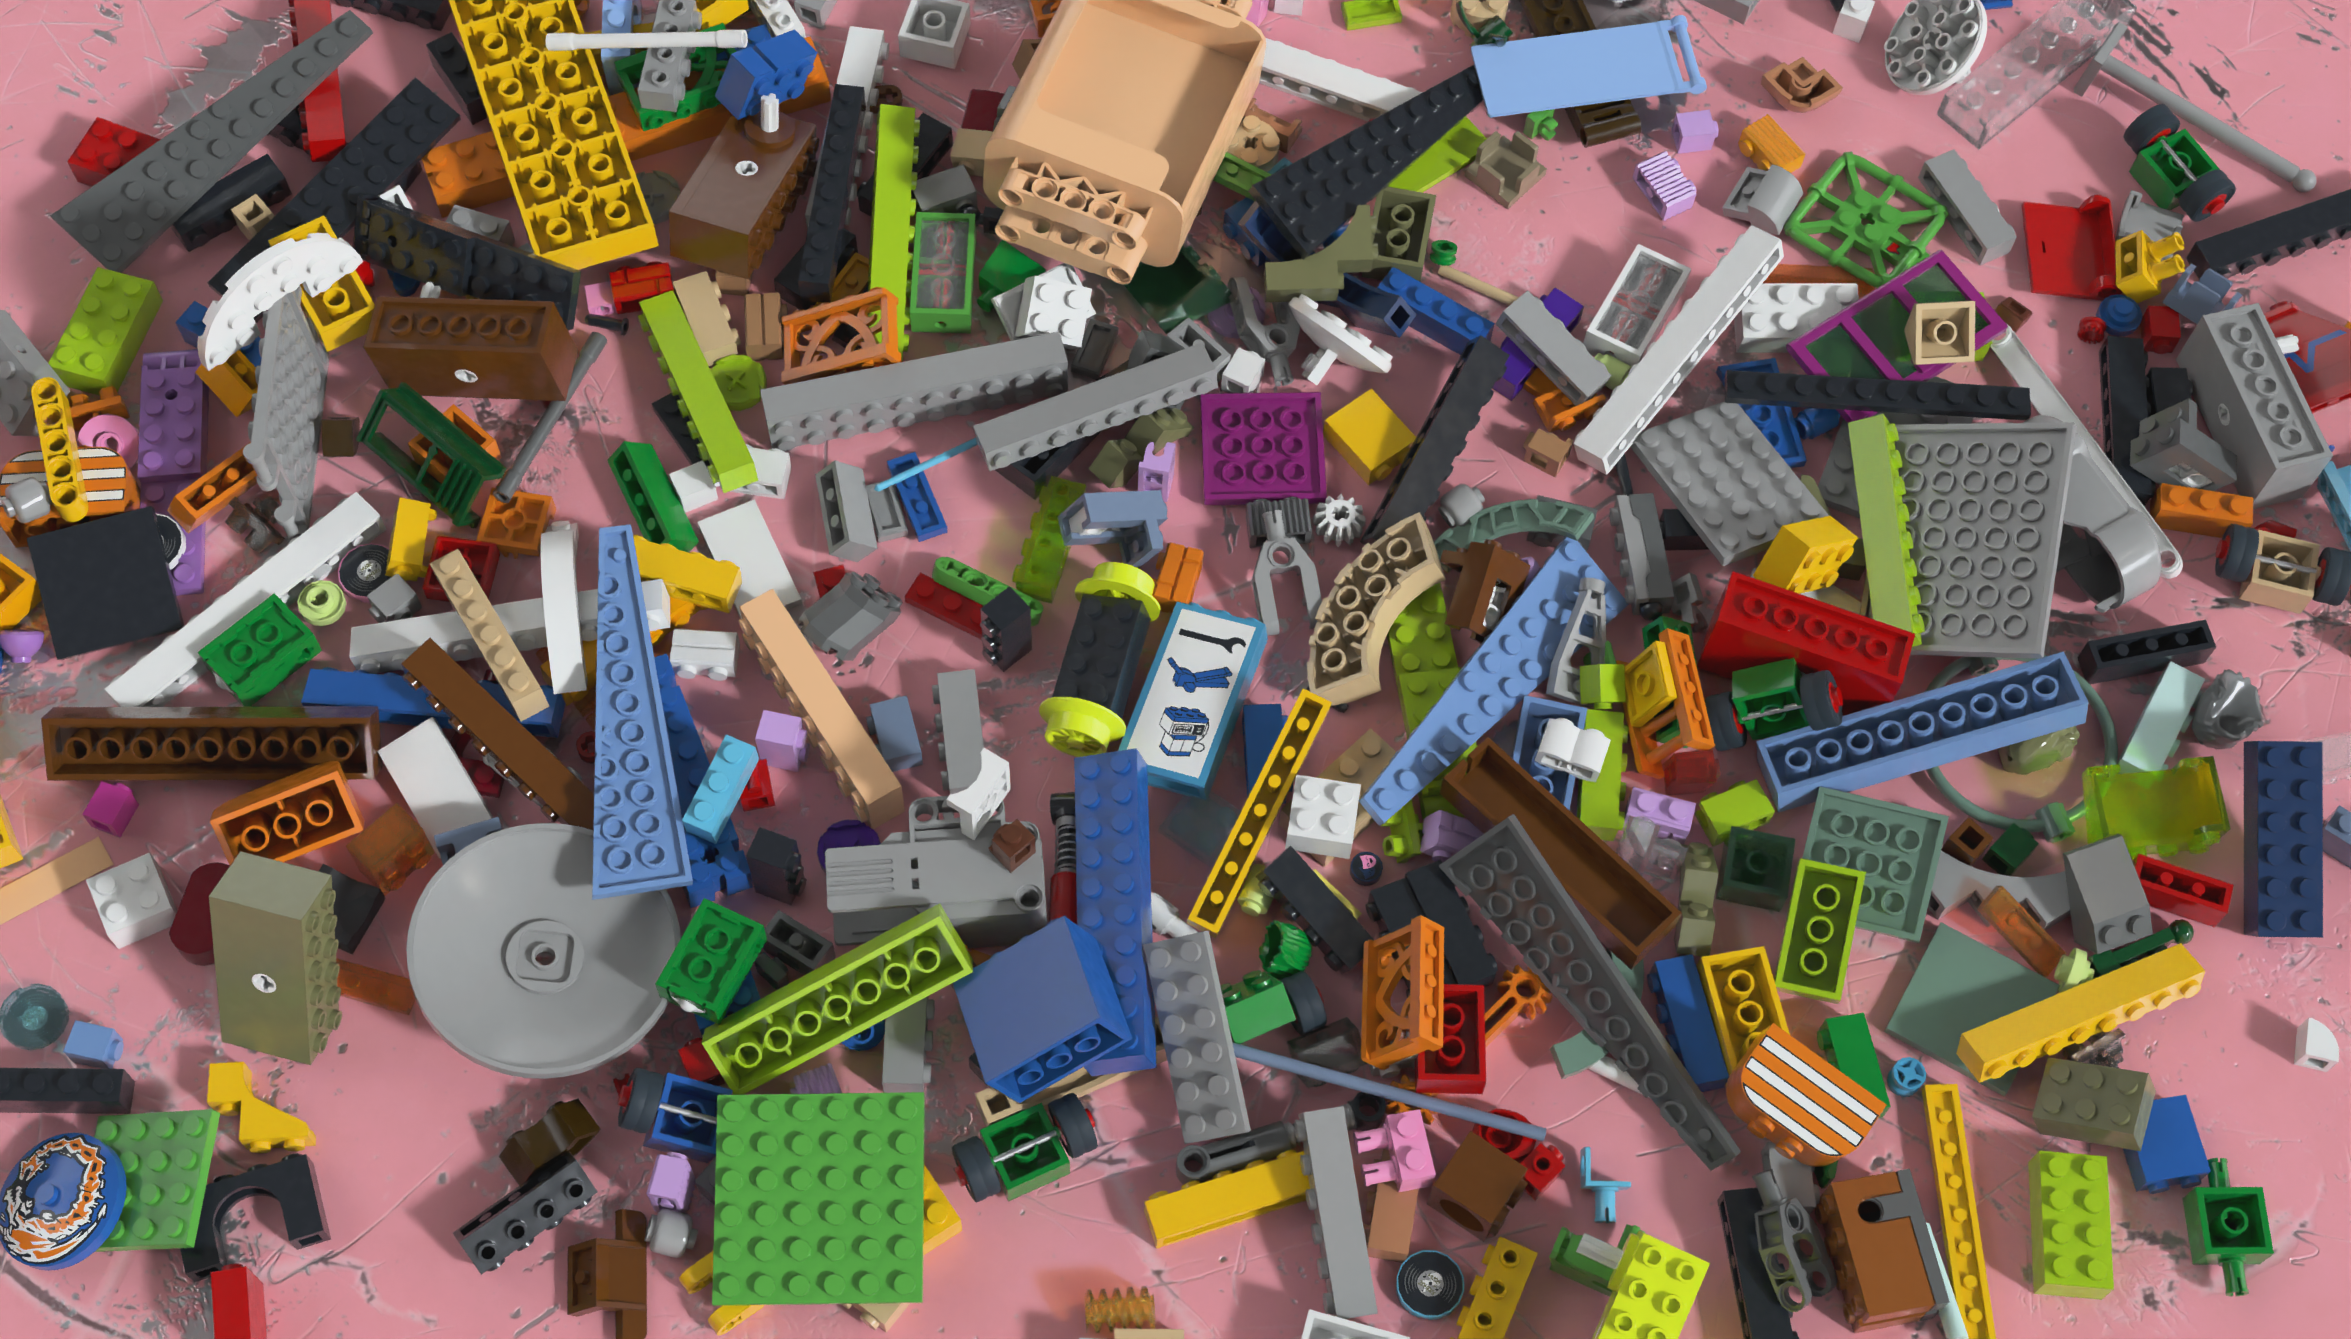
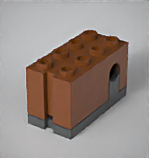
(1881, 1251)

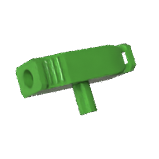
(1579, 1267)

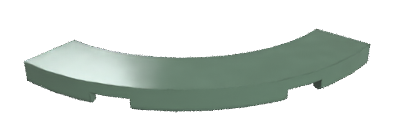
(1514, 518)
(1581, 1050)

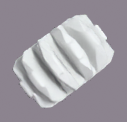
(1339, 520)

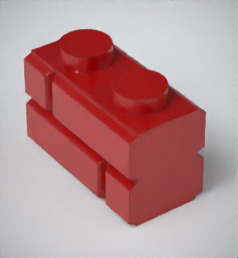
(638, 284)

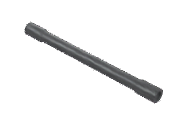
(513, 477)

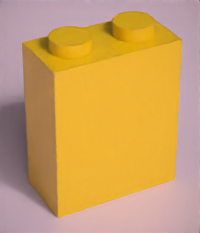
(1369, 436)

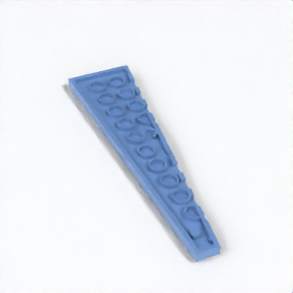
(1494, 678)
(636, 799)

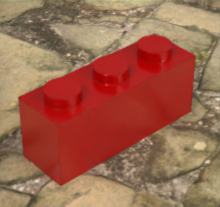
(2183, 891)

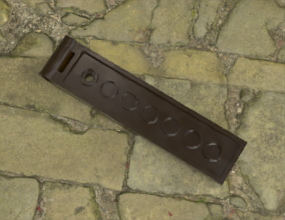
(1591, 122)

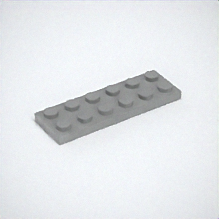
(1197, 1037)

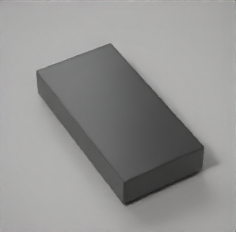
(1095, 349)

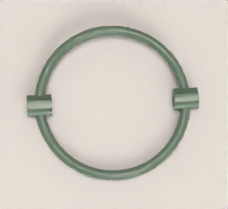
(2052, 818)

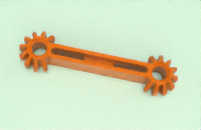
(1510, 999)

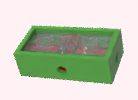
(943, 272)

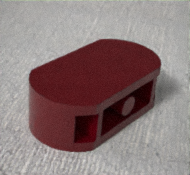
(192, 923)

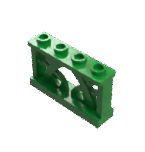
(695, 100)

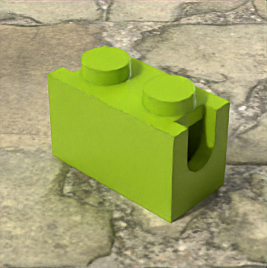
(1741, 806)

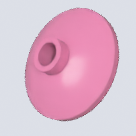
(105, 426)

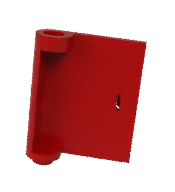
(2071, 249)

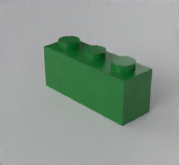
(1852, 1052)

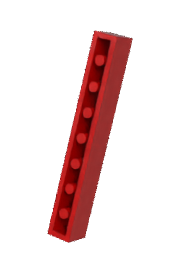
(323, 105)

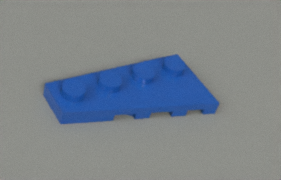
(1773, 421)

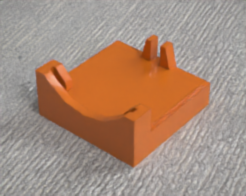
(517, 524)

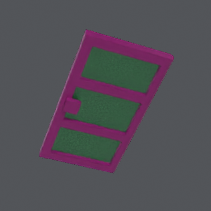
(1870, 334)

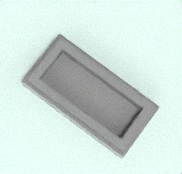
(886, 513)

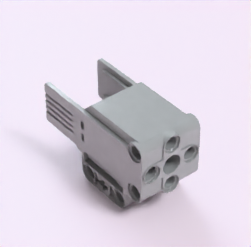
(931, 865)

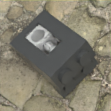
(2178, 453)

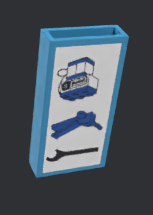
(1194, 697)

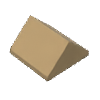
(1941, 332)

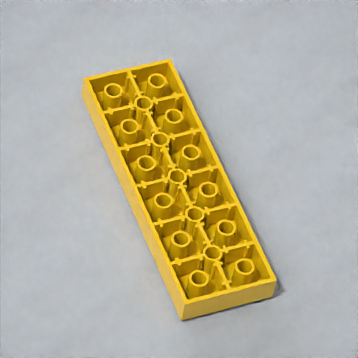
(554, 132)

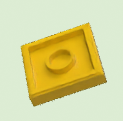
(1648, 684)

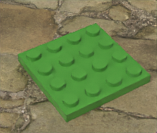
(165, 1173)

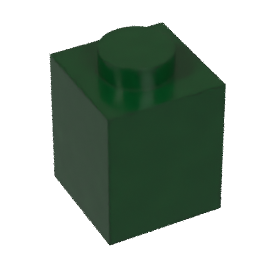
(2010, 850)

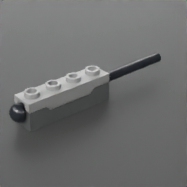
(1641, 549)

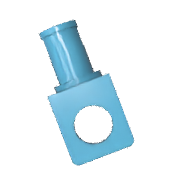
(1603, 1190)

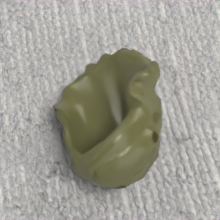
(2039, 751)

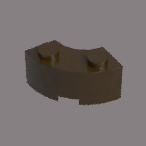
(561, 1130)

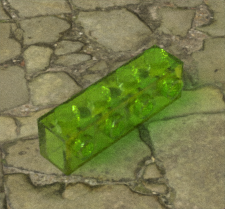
(1045, 550)

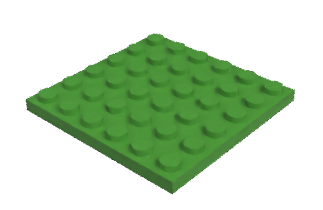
(819, 1199)

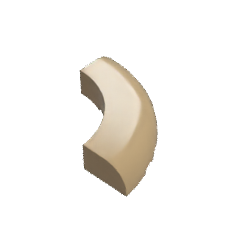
(1364, 607)

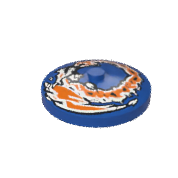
(61, 1201)

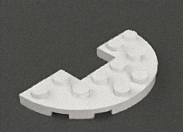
(263, 281)

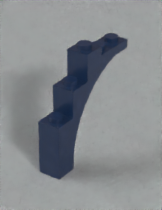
(1360, 302)

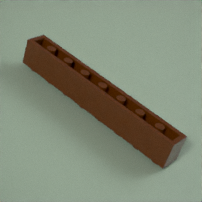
(499, 735)

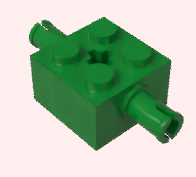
(2227, 1226)

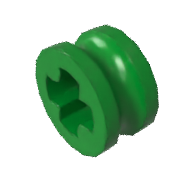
(1443, 252)

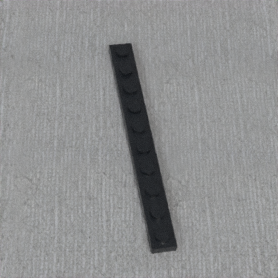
(1877, 395)

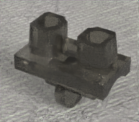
(258, 518)
(2103, 1050)

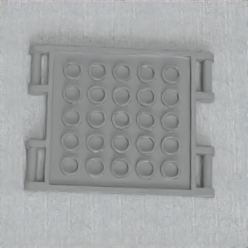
(288, 411)

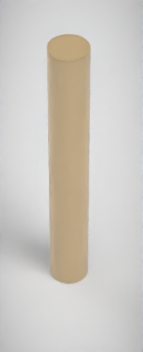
(1477, 285)

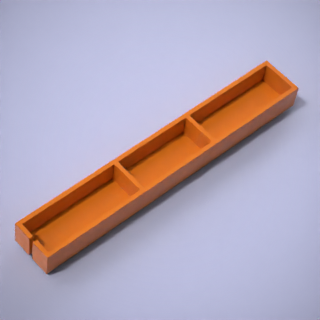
(473, 173)

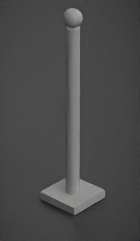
(2302, 180)

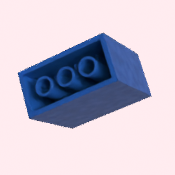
(1041, 1010)

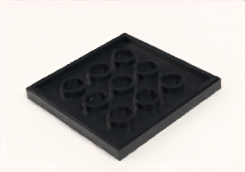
(105, 583)

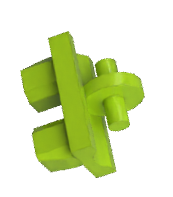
(1405, 836)

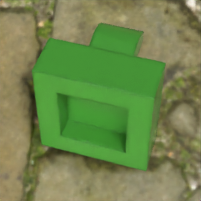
(1542, 123)

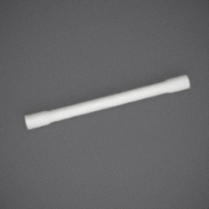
(718, 38)

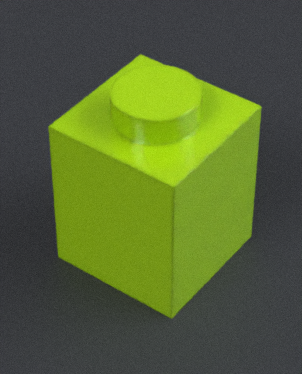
(1602, 685)

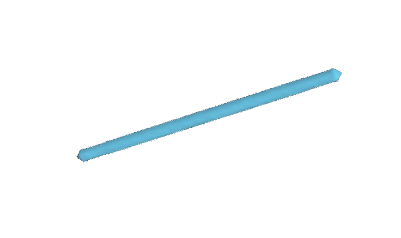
(925, 465)

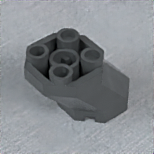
(850, 615)

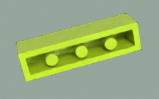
(1600, 800)

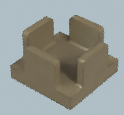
(1506, 167)

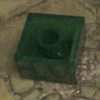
(1755, 869)

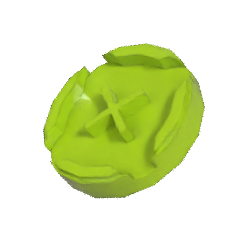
(739, 381)

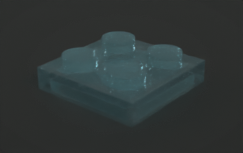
(1201, 826)

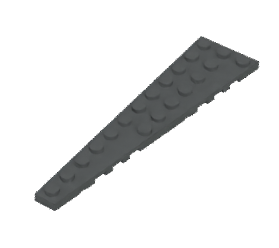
(154, 189)
(1540, 919)

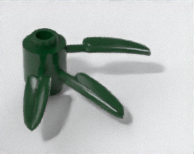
(1491, 32)

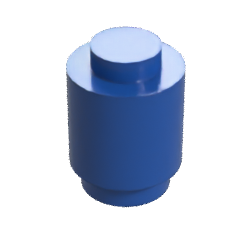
(1816, 421)

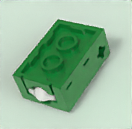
(259, 651)
(711, 961)

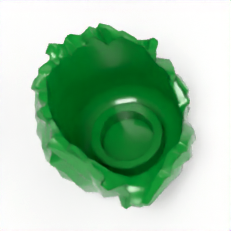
(1284, 950)

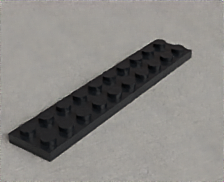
(366, 165)

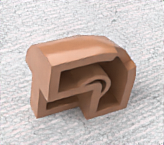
(1800, 86)

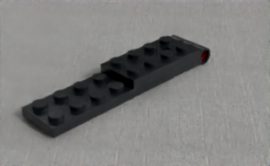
(459, 258)

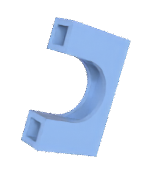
(618, 17)

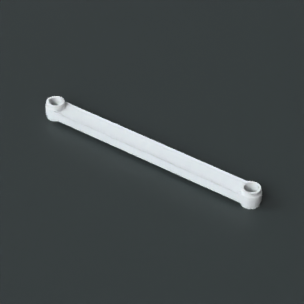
(2050, 403)

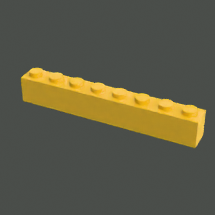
(1259, 813)
(2080, 1013)

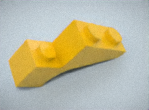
(260, 1123)

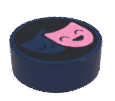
(1366, 868)

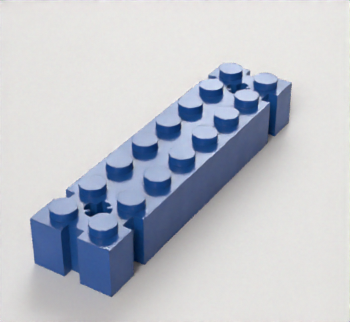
(690, 765)

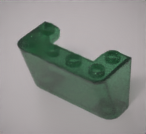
(1178, 290)

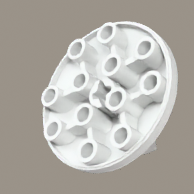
(1935, 44)
(1334, 342)

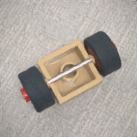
(2282, 569)

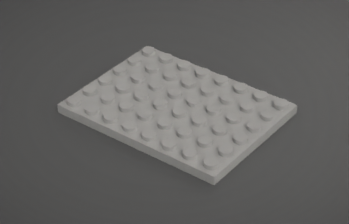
(1984, 532)

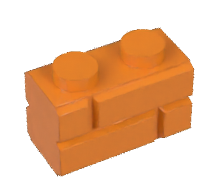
(1177, 575)

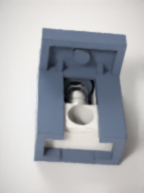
(1120, 518)

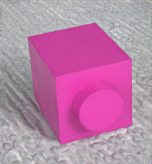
(111, 808)

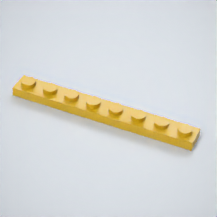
(1958, 1208)

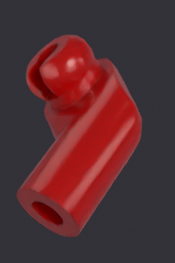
(2277, 528)

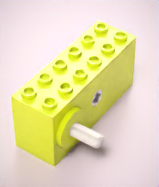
(1649, 1284)

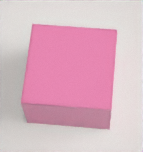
(600, 298)

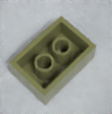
(1401, 231)
(2094, 1103)

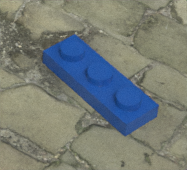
(918, 499)

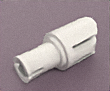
(1166, 918)

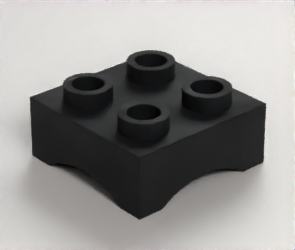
(354, 906)

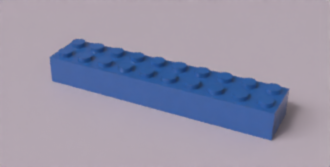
(1116, 891)

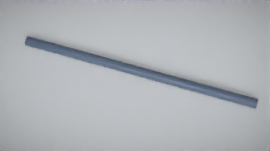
(1389, 1092)

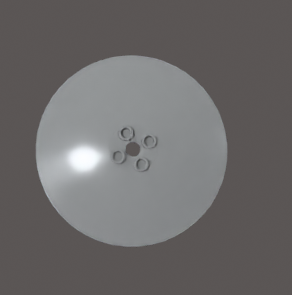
(488, 921)

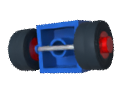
(672, 1112)

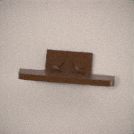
(612, 1275)

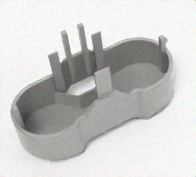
(2119, 550)

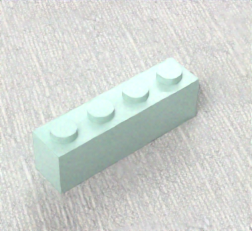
(2161, 721)

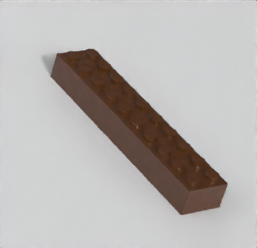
(208, 742)

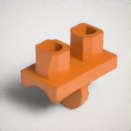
(109, 403)

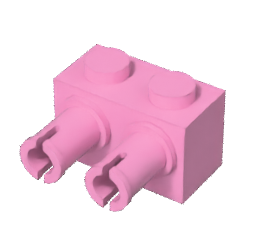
(1408, 1150)

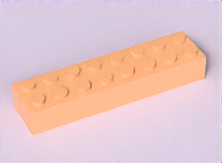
(823, 710)

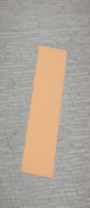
(53, 879)

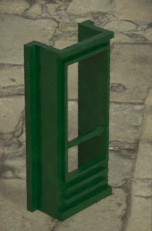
(470, 461)

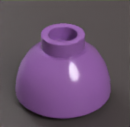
(21, 643)

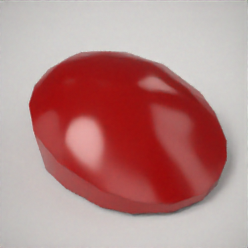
(1509, 1143)

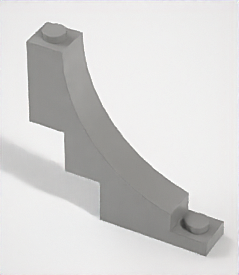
(1960, 883)

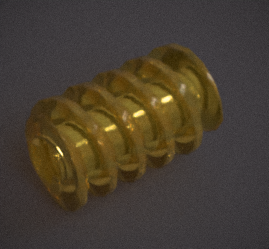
(1119, 1309)

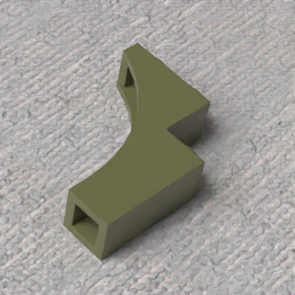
(1322, 273)

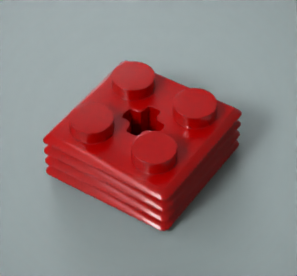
(479, 555)

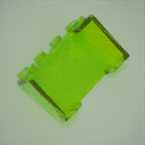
(2157, 809)

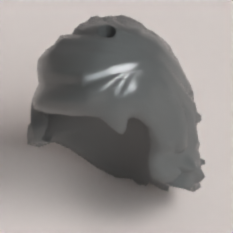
(2227, 711)

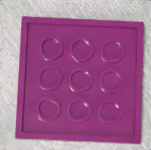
(1262, 447)

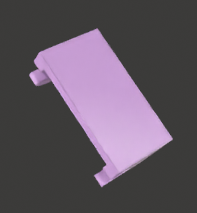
(1157, 471)

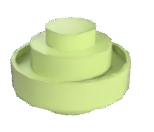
(321, 603)
(2073, 970)

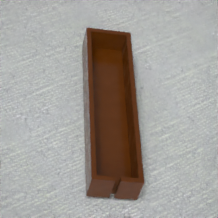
(1607, 891)

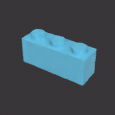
(720, 789)

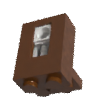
(1486, 586)

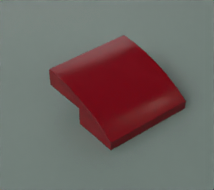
(981, 110)

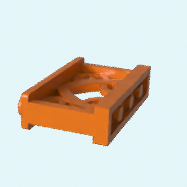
(824, 320)
(1423, 1009)

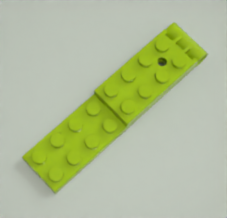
(1423, 669)

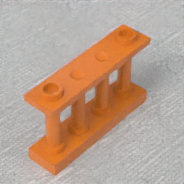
(1688, 709)

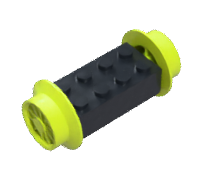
(1100, 660)

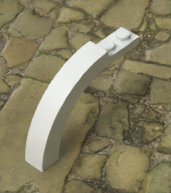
(562, 608)

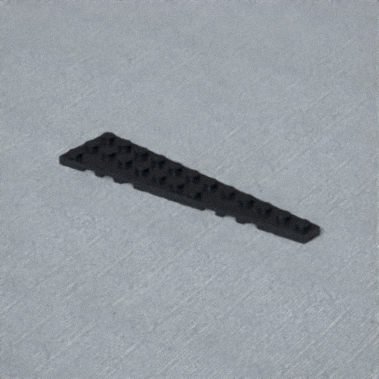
(1326, 187)

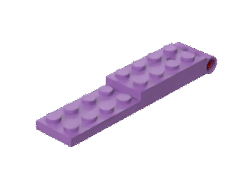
(174, 447)

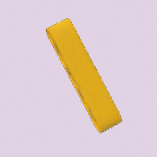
(64, 460)

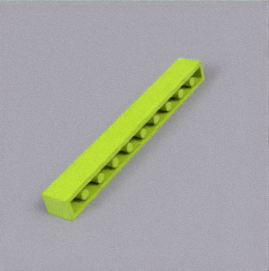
(892, 210)

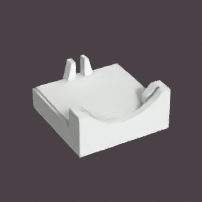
(984, 796)

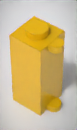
(409, 539)

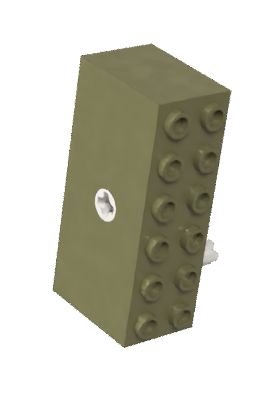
(275, 957)

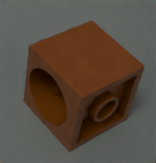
(1478, 1187)

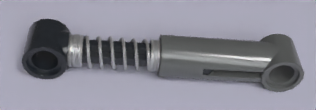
(1266, 1142)

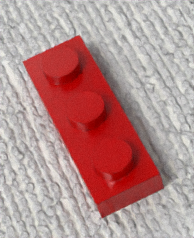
(945, 604)

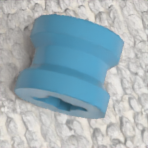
(1911, 1071)

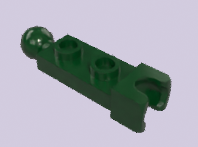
(2178, 932)

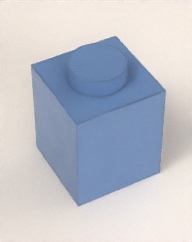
(94, 1045)

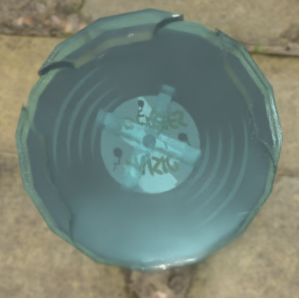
(33, 1017)

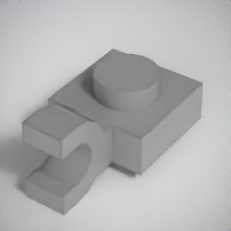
(1686, 599)

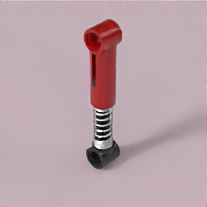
(1063, 882)

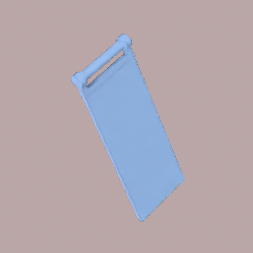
(1585, 68)

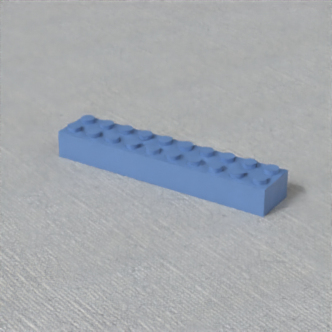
(1923, 731)

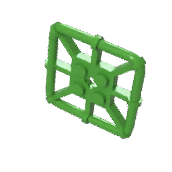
(1862, 205)

